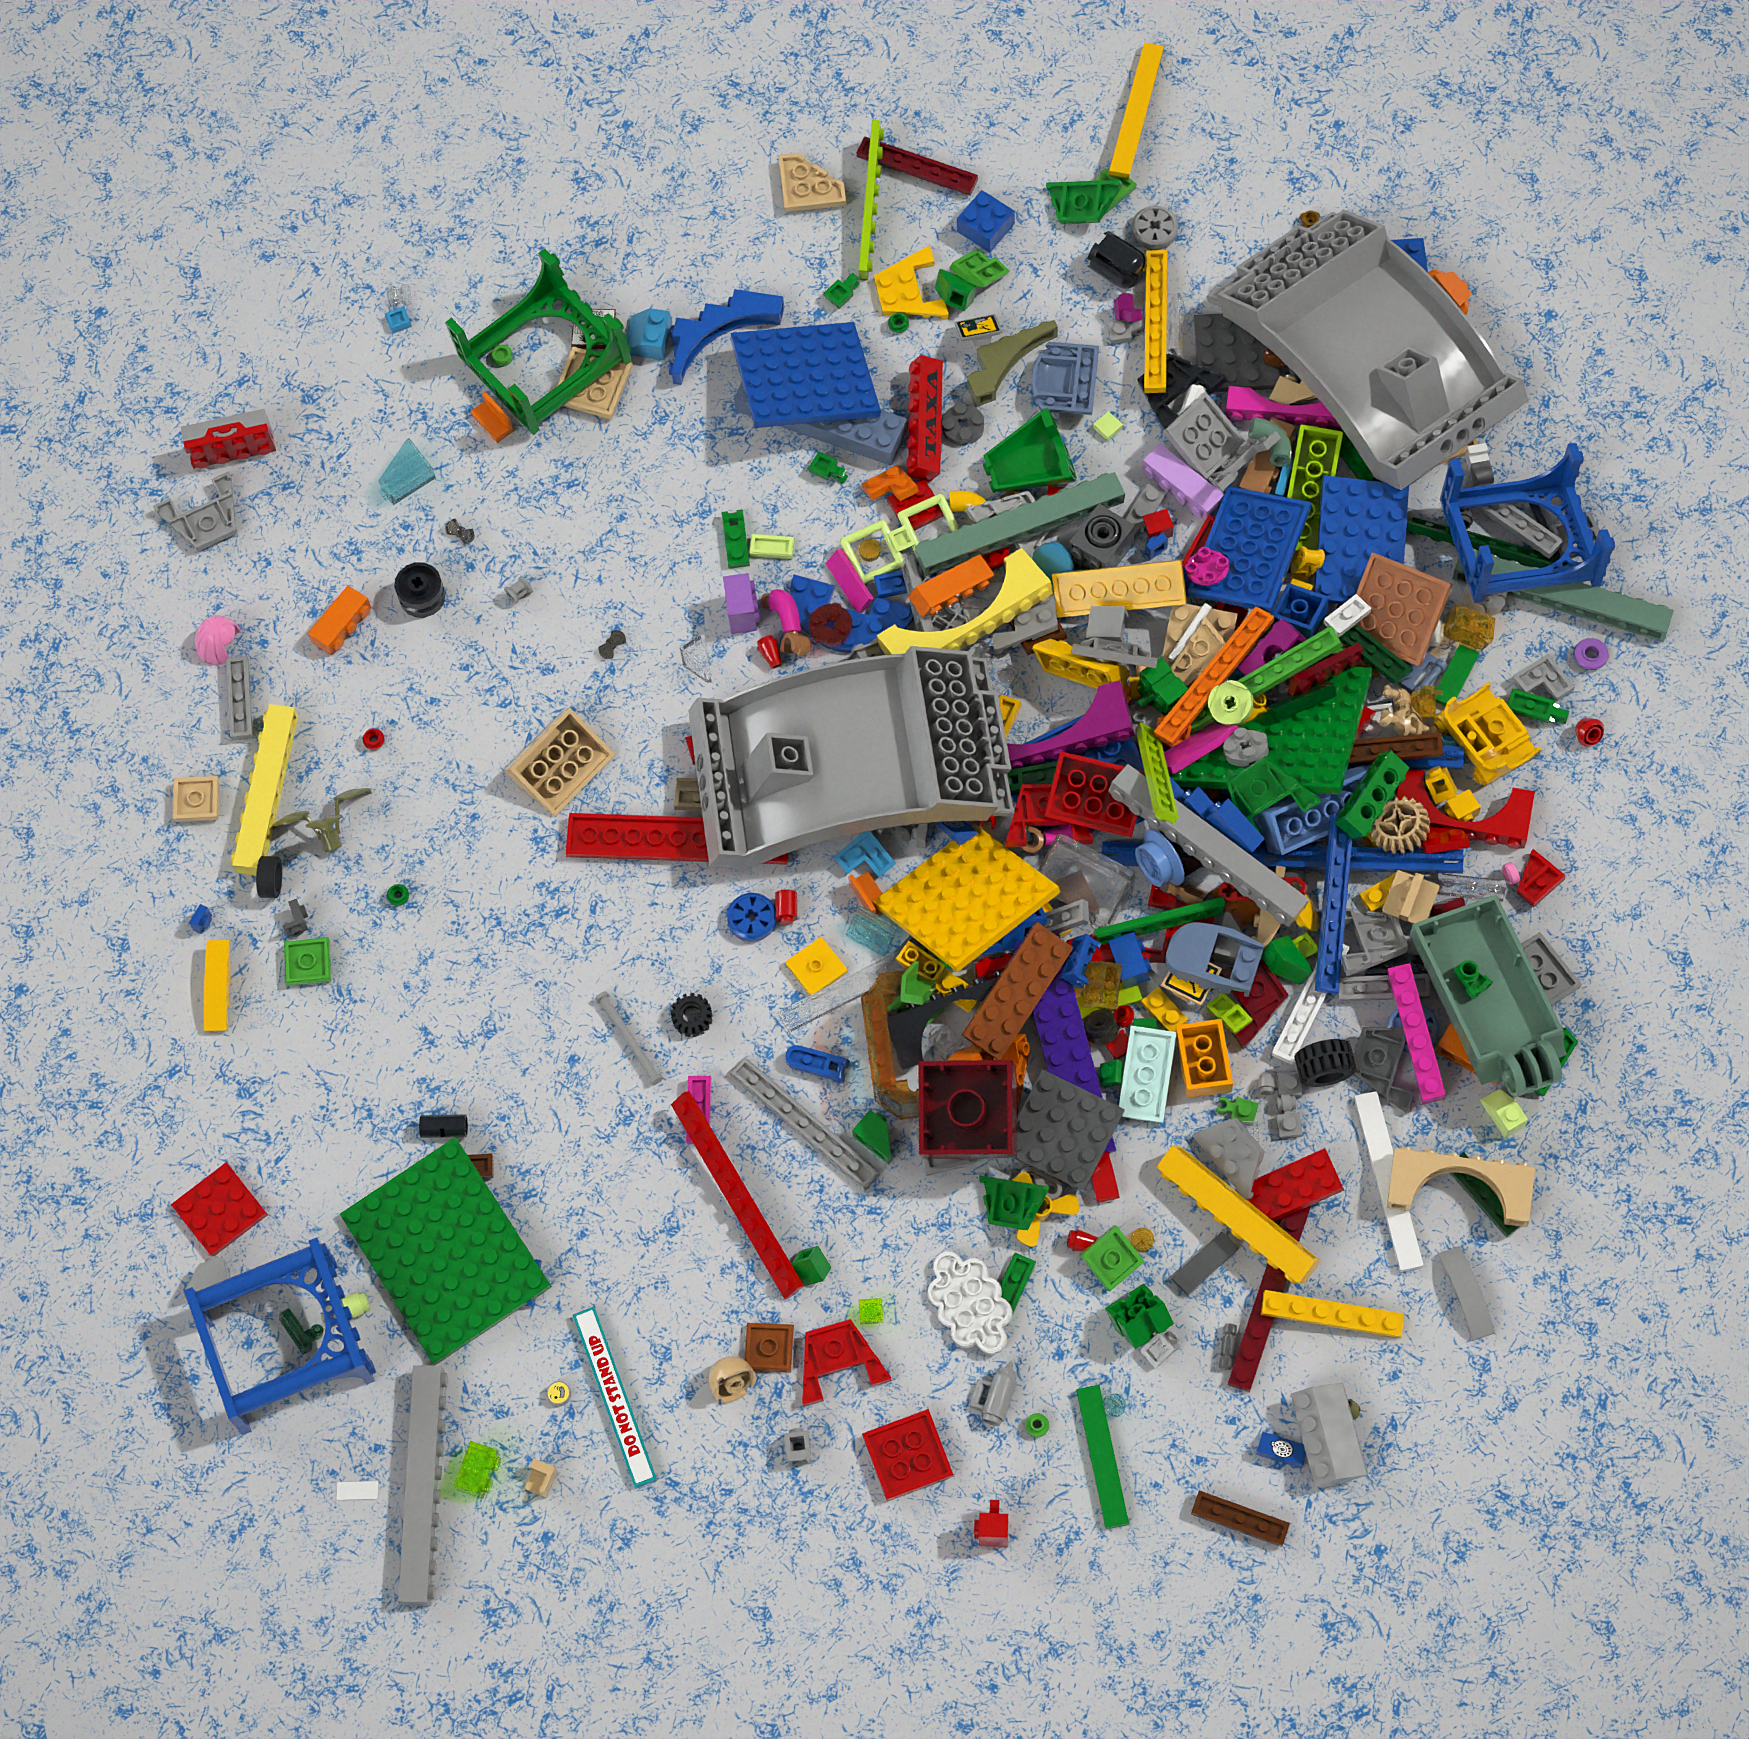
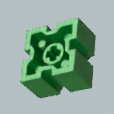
(1160, 687)
(1139, 1316)

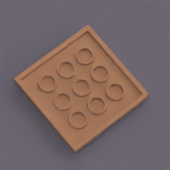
(1402, 605)

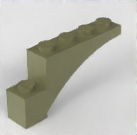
(1001, 356)

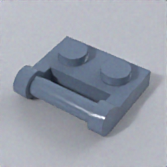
(1438, 667)

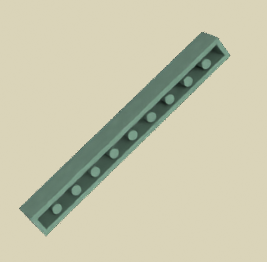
(1018, 524)
(1589, 602)

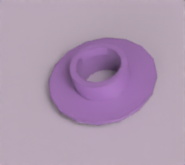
(1595, 645)

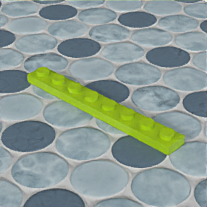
(870, 206)
(1156, 774)

